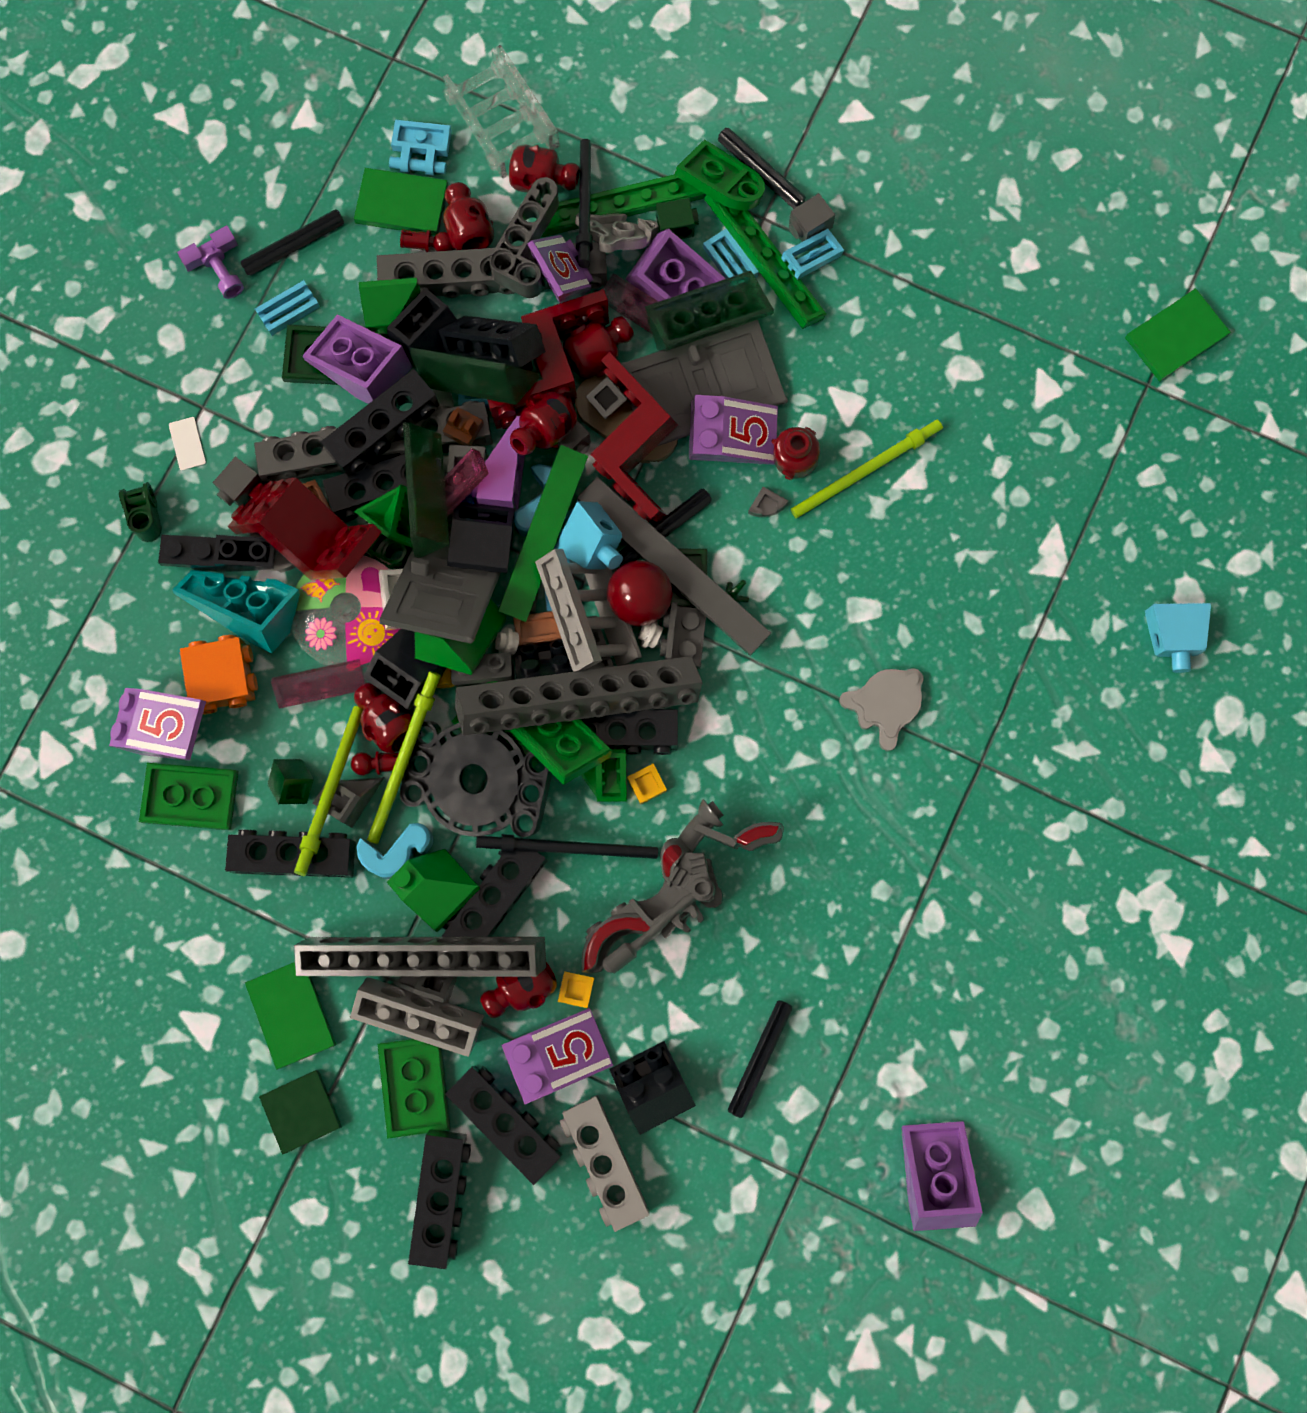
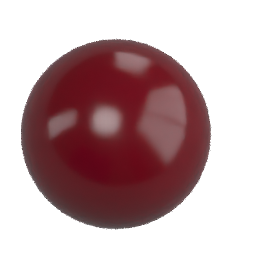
(639, 593)

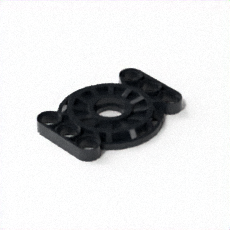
(504, 786)

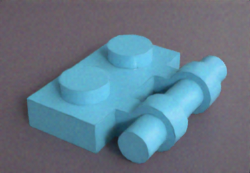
(421, 139)

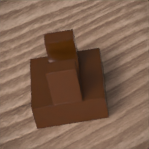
(463, 427)

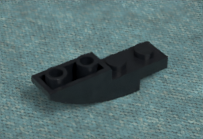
(217, 554)

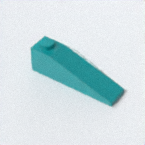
(249, 608)

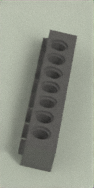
(475, 261)
(304, 465)
(577, 695)
(421, 956)

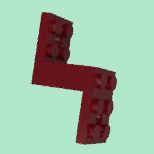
(554, 370)
(632, 440)
(303, 529)

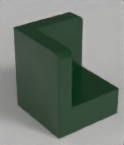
(290, 781)

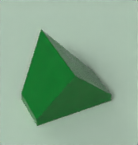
(390, 515)
(609, 778)

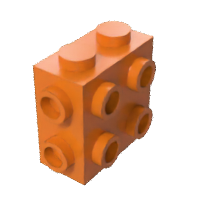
(219, 672)

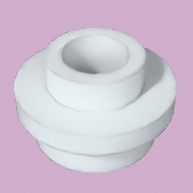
(650, 635)
(507, 641)

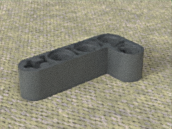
(525, 231)

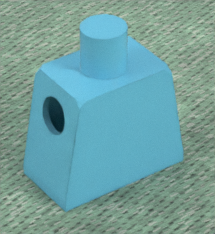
(591, 537)
(1179, 631)

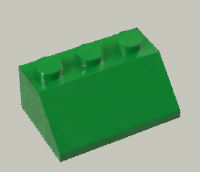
(457, 654)

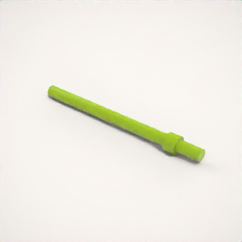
(913, 440)
(423, 703)
(311, 842)

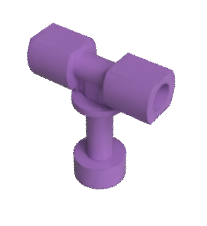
(212, 255)

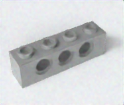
(416, 1016)
(632, 1206)

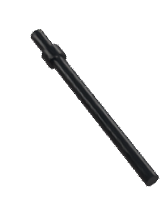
(584, 239)
(508, 843)

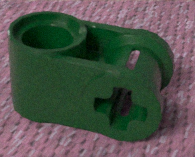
(141, 506)
(384, 548)

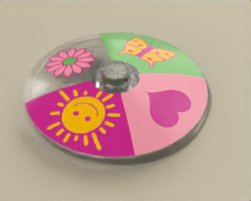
(341, 616)

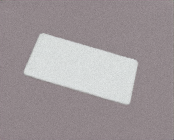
(187, 443)

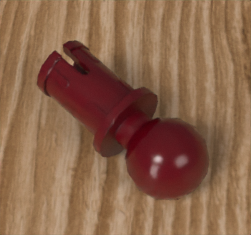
(425, 241)
(363, 763)

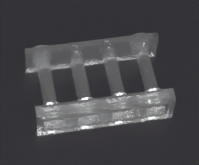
(514, 89)

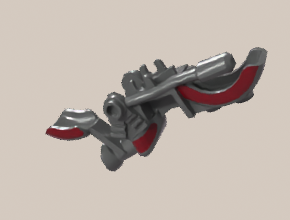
(686, 878)

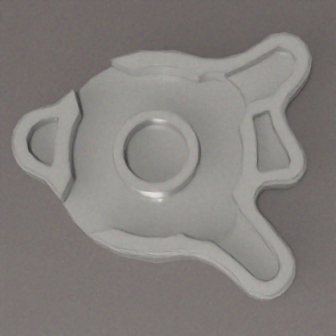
(616, 233)
(886, 701)

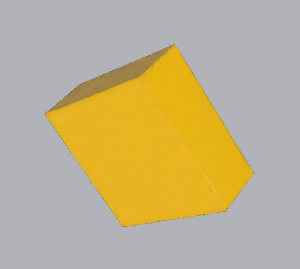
(646, 783)
(576, 989)

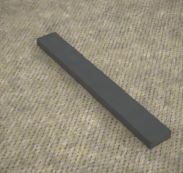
(681, 571)

